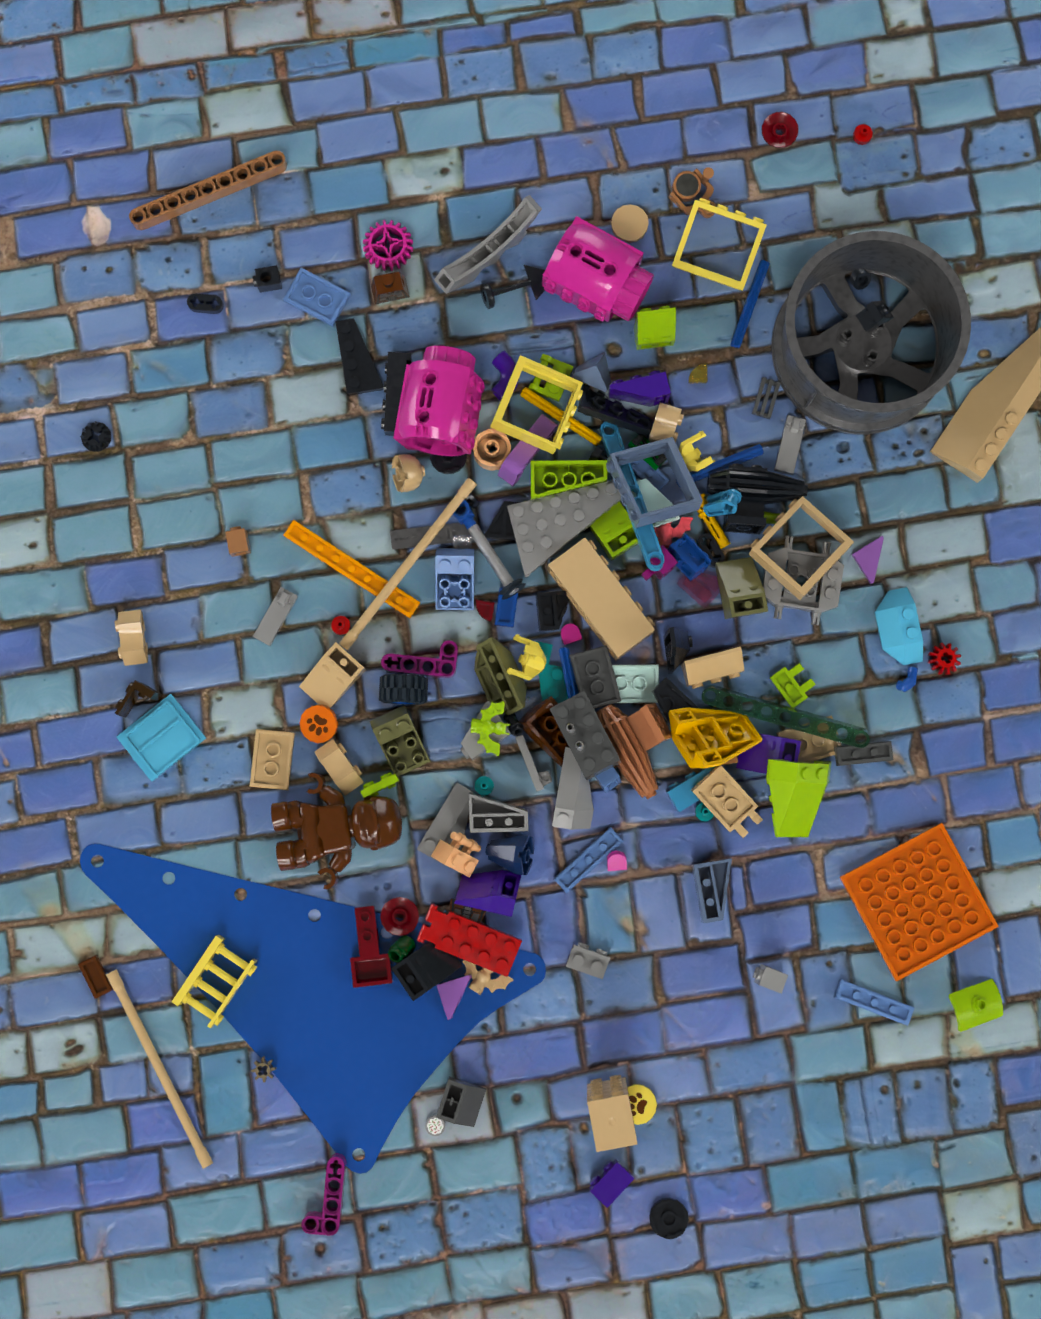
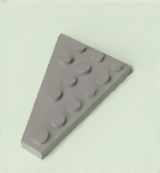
(552, 521)

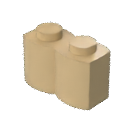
(666, 423)

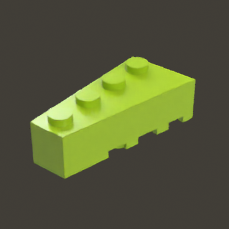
(565, 475)

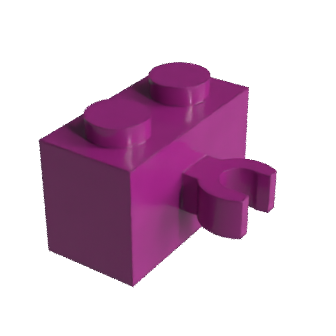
(669, 564)

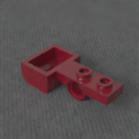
(371, 966)

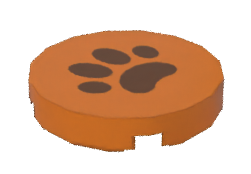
(319, 723)

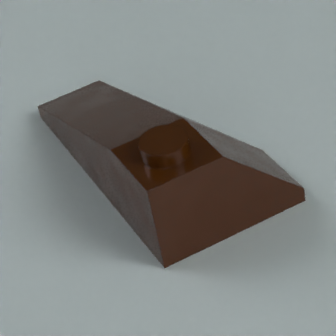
(544, 730)

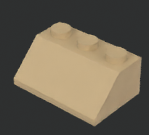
(713, 667)

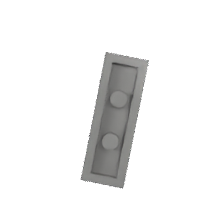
(790, 445)
(275, 616)
(538, 779)

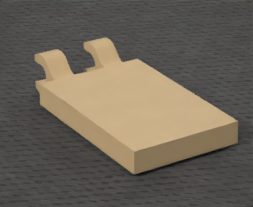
(726, 800)

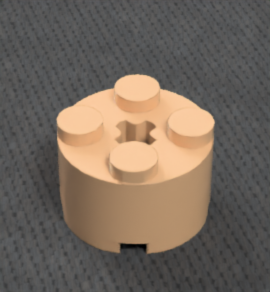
(485, 441)

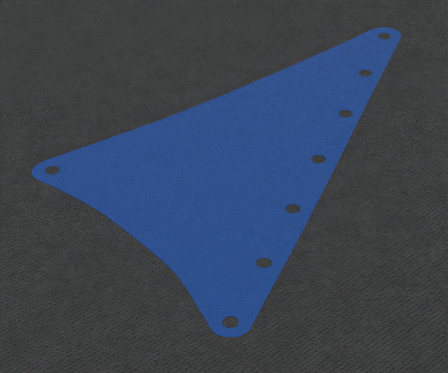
(337, 1048)

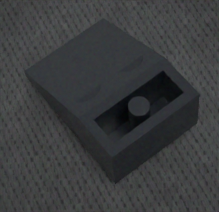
(425, 969)

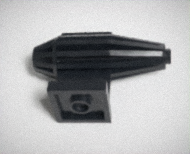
(757, 489)

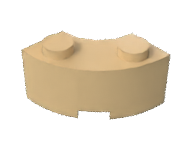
(131, 631)
(339, 767)

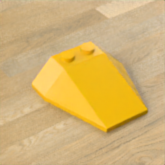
(711, 736)

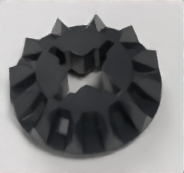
(104, 437)

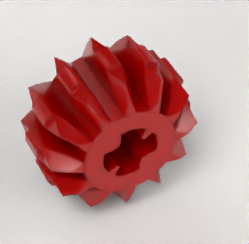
(943, 665)

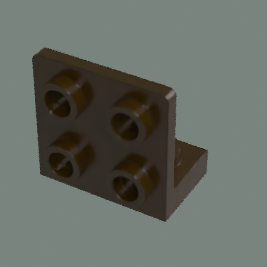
(133, 692)

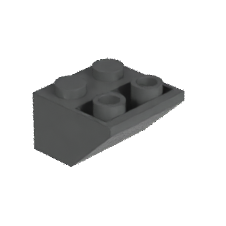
(461, 1102)

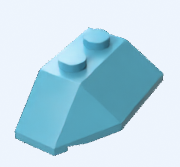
(900, 627)

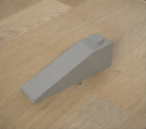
(574, 798)
(450, 819)

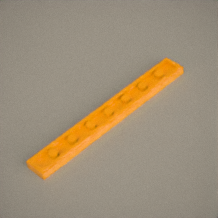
(349, 567)

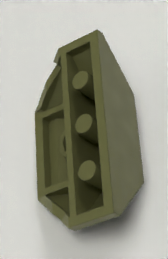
(491, 669)

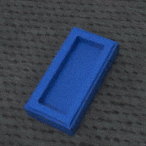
(506, 611)

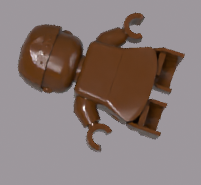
(333, 829)

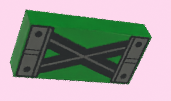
(655, 461)

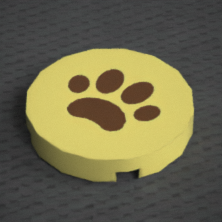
(642, 1103)

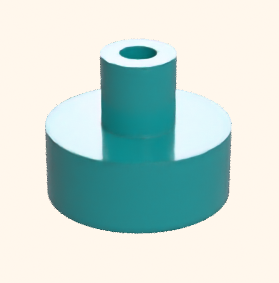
(484, 790)
(699, 812)

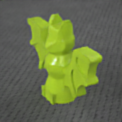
(486, 727)

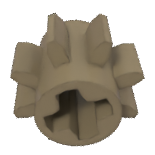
(257, 1070)

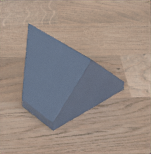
(594, 372)

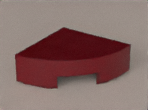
(485, 609)

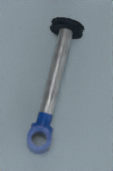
(510, 586)

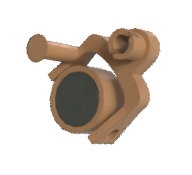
(687, 187)

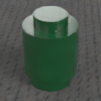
(401, 948)

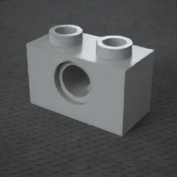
(770, 978)

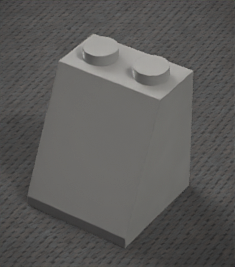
(471, 748)

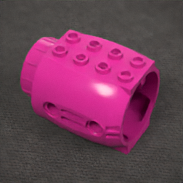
(597, 272)
(440, 403)

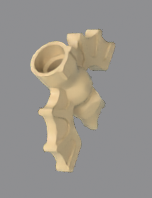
(483, 979)

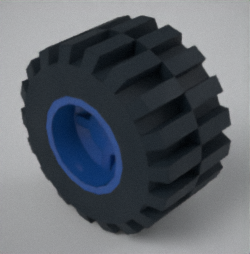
(403, 689)

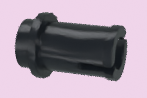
(515, 727)

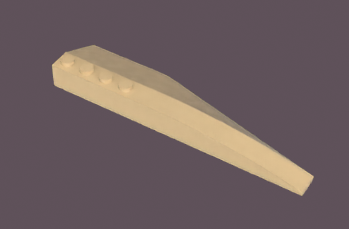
(992, 412)

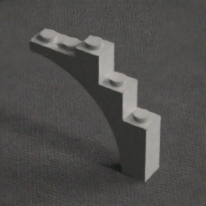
(491, 249)

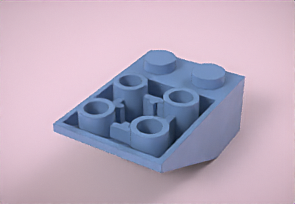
(454, 578)

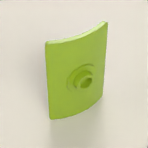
(976, 1004)

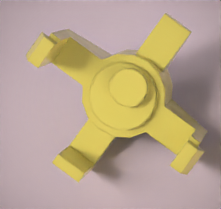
(691, 455)
(532, 661)

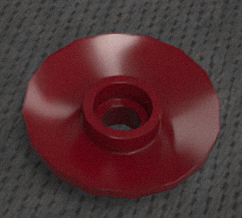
(784, 123)
(402, 907)

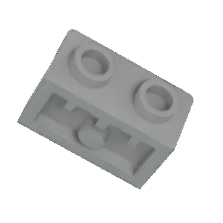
(587, 960)

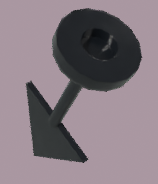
(535, 280)

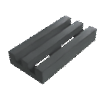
(770, 383)

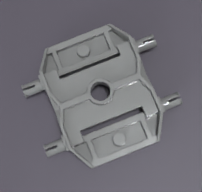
(805, 565)

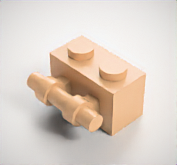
(454, 857)

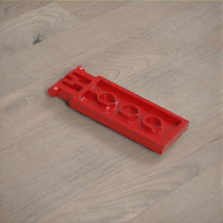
(470, 940)

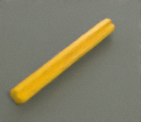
(557, 414)

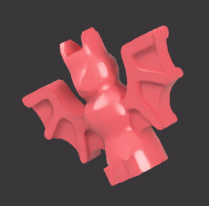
(666, 532)

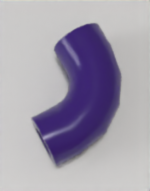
(505, 365)

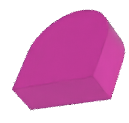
(570, 633)
(616, 861)

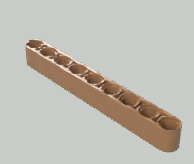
(202, 198)

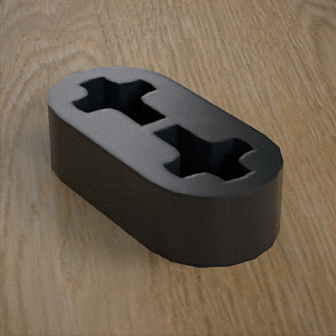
(205, 308)
(714, 548)

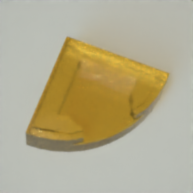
(699, 374)

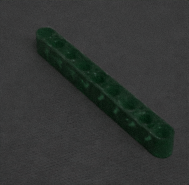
(793, 722)

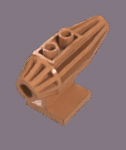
(632, 739)

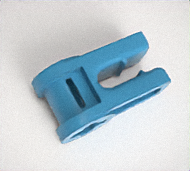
(722, 503)

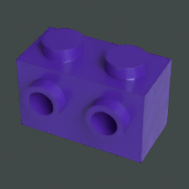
(610, 1182)

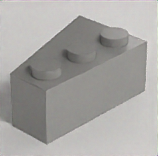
(495, 816)

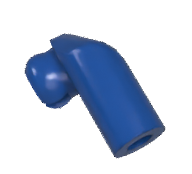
(909, 682)

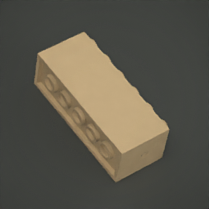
(601, 598)
(611, 1113)

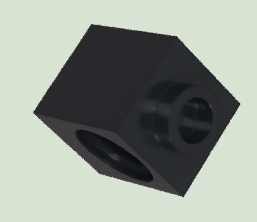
(273, 284)

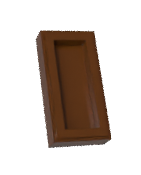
(95, 976)

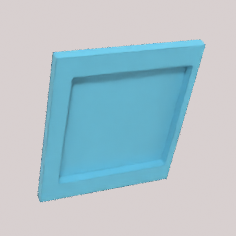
(161, 737)

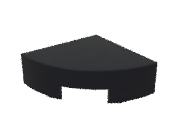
(471, 500)

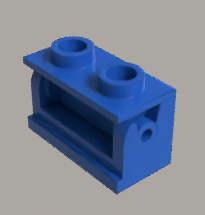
(690, 557)

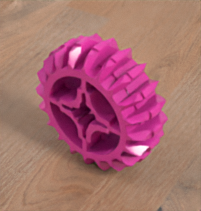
(395, 245)

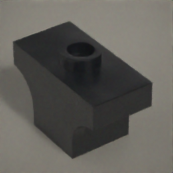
(874, 315)

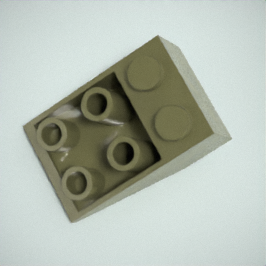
(740, 588)
(399, 741)

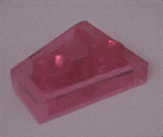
(701, 589)

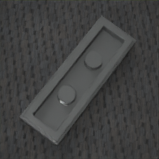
(871, 753)

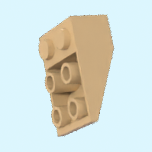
(332, 676)

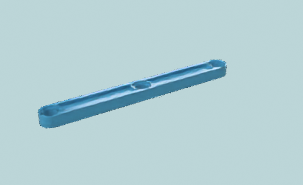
(646, 534)

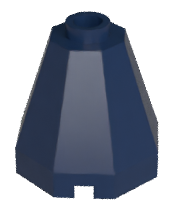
(512, 853)

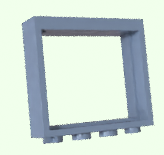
(679, 468)

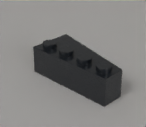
(395, 371)

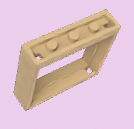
(778, 573)

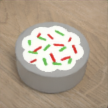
(435, 1126)

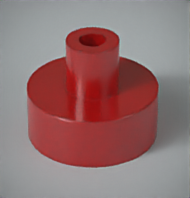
(862, 134)
(340, 630)

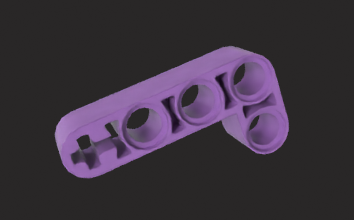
(523, 453)

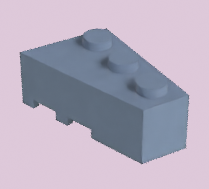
(711, 888)

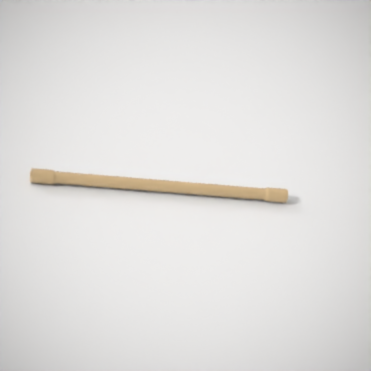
(353, 634)
(200, 1150)

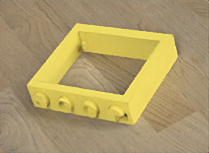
(723, 211)
(551, 376)

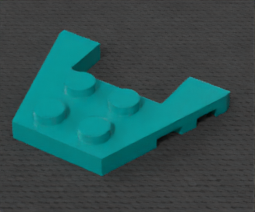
(552, 678)

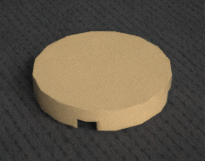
(629, 223)

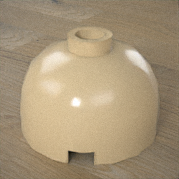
(408, 472)

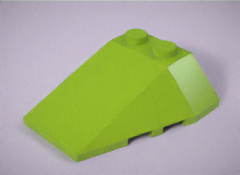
(796, 794)

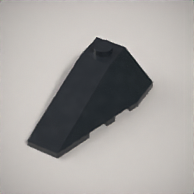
(677, 646)

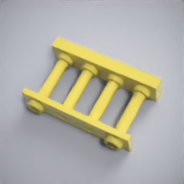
(195, 979)

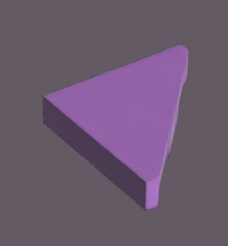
(868, 558)
(452, 993)

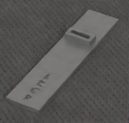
(410, 537)

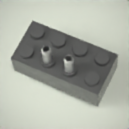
(585, 735)

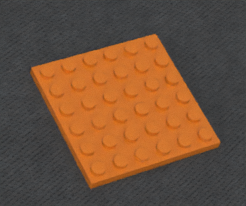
(918, 902)

